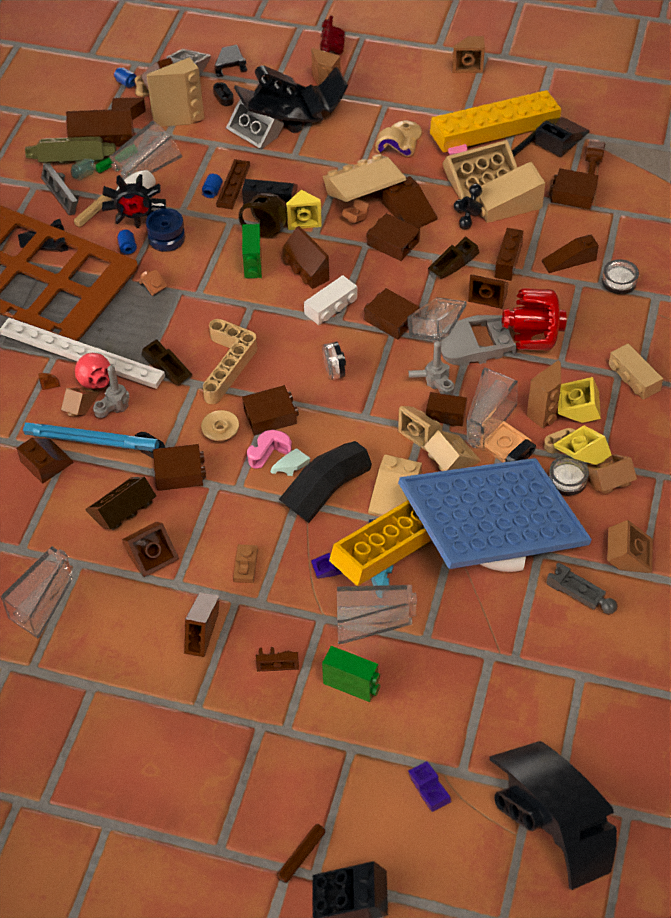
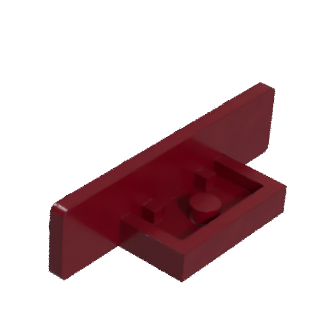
(332, 37)

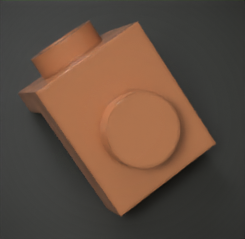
(357, 212)
(153, 281)

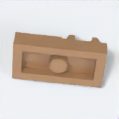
(245, 563)

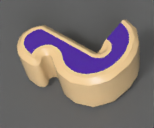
(397, 140)

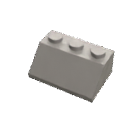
(253, 127)

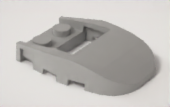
(462, 347)

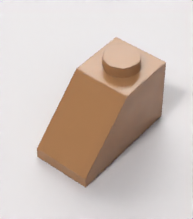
(78, 400)

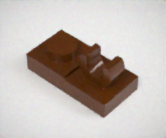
(277, 662)

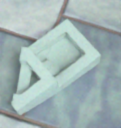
(292, 461)

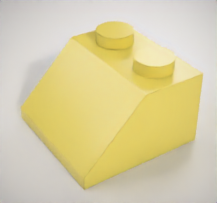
(580, 400)
(585, 446)

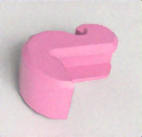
(267, 443)

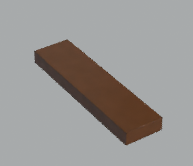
(233, 184)

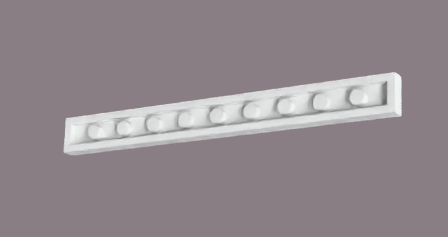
(75, 350)

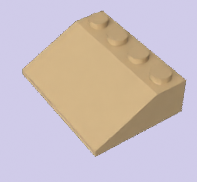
(176, 94)
(478, 166)
(362, 178)

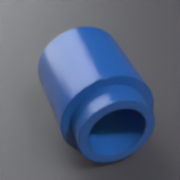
(125, 77)
(212, 185)
(126, 242)

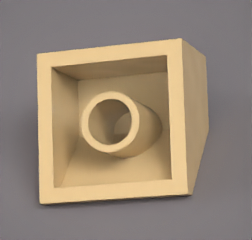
(416, 425)
(450, 451)

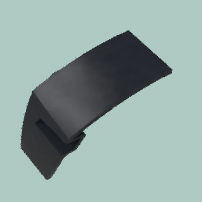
(291, 100)
(557, 798)

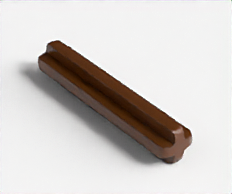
(301, 853)

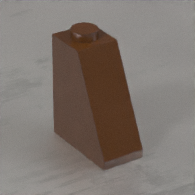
(200, 624)

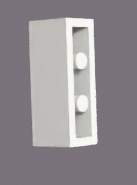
(330, 300)

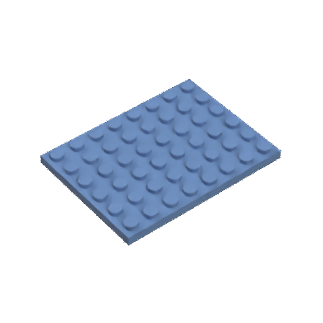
(493, 512)

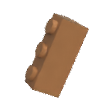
(545, 395)

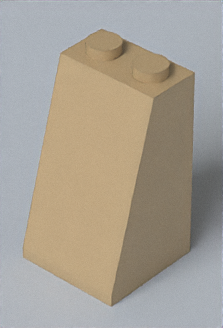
(512, 194)

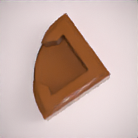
(48, 381)

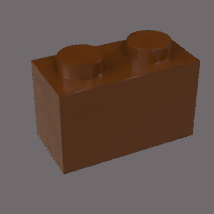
(446, 408)

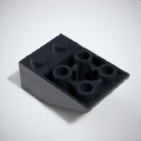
(559, 135)
(351, 892)

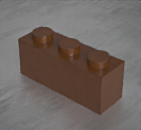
(509, 254)

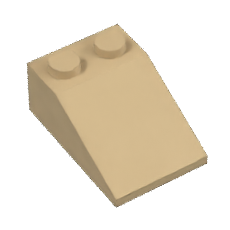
(387, 491)

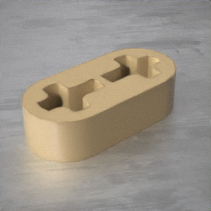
(555, 437)

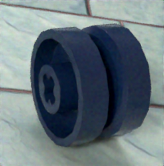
(165, 229)

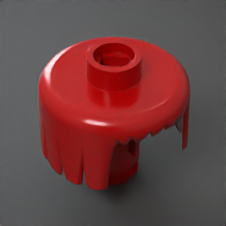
(536, 316)

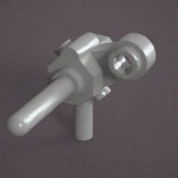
(436, 373)
(116, 397)

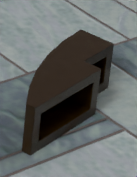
(454, 258)
(166, 361)

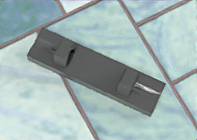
(56, 184)

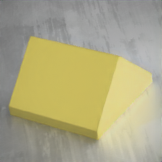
(303, 211)

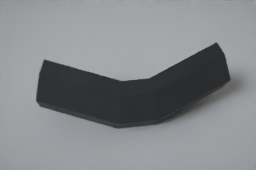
(324, 477)

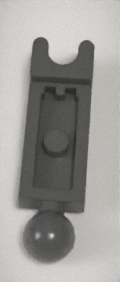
(580, 589)

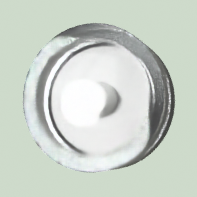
(620, 276)
(333, 360)
(568, 475)

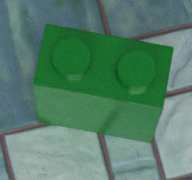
(252, 250)
(351, 674)

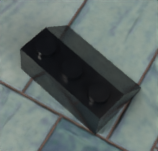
(254, 187)

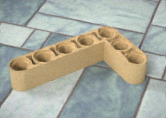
(242, 348)

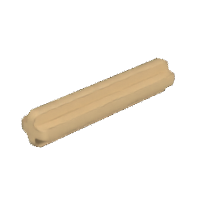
(90, 211)

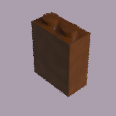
(574, 188)
(393, 237)
(389, 313)
(270, 409)
(179, 467)

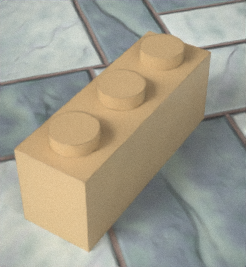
(635, 371)

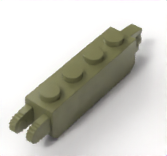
(70, 149)

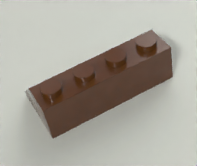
(111, 125)

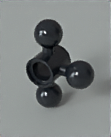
(469, 206)

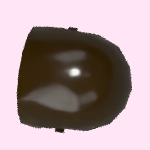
(269, 211)

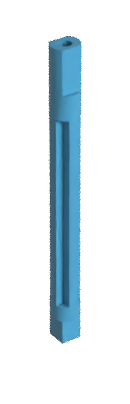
(91, 437)

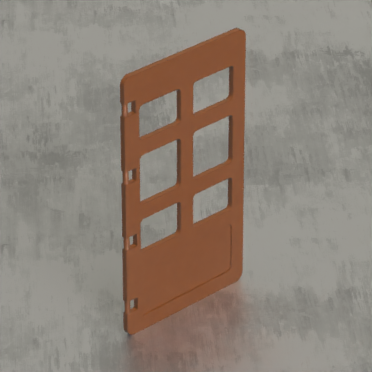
(93, 298)

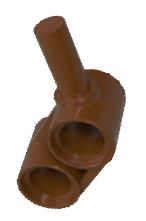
(594, 154)

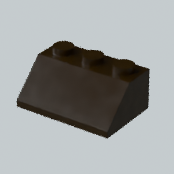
(122, 502)

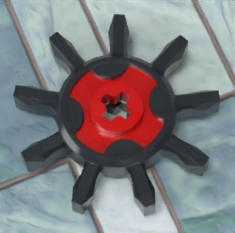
(132, 200)

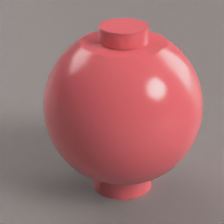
(92, 371)

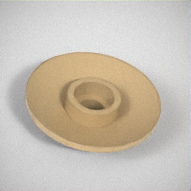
(409, 129)
(220, 425)

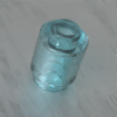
(83, 169)

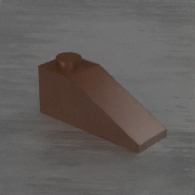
(574, 253)

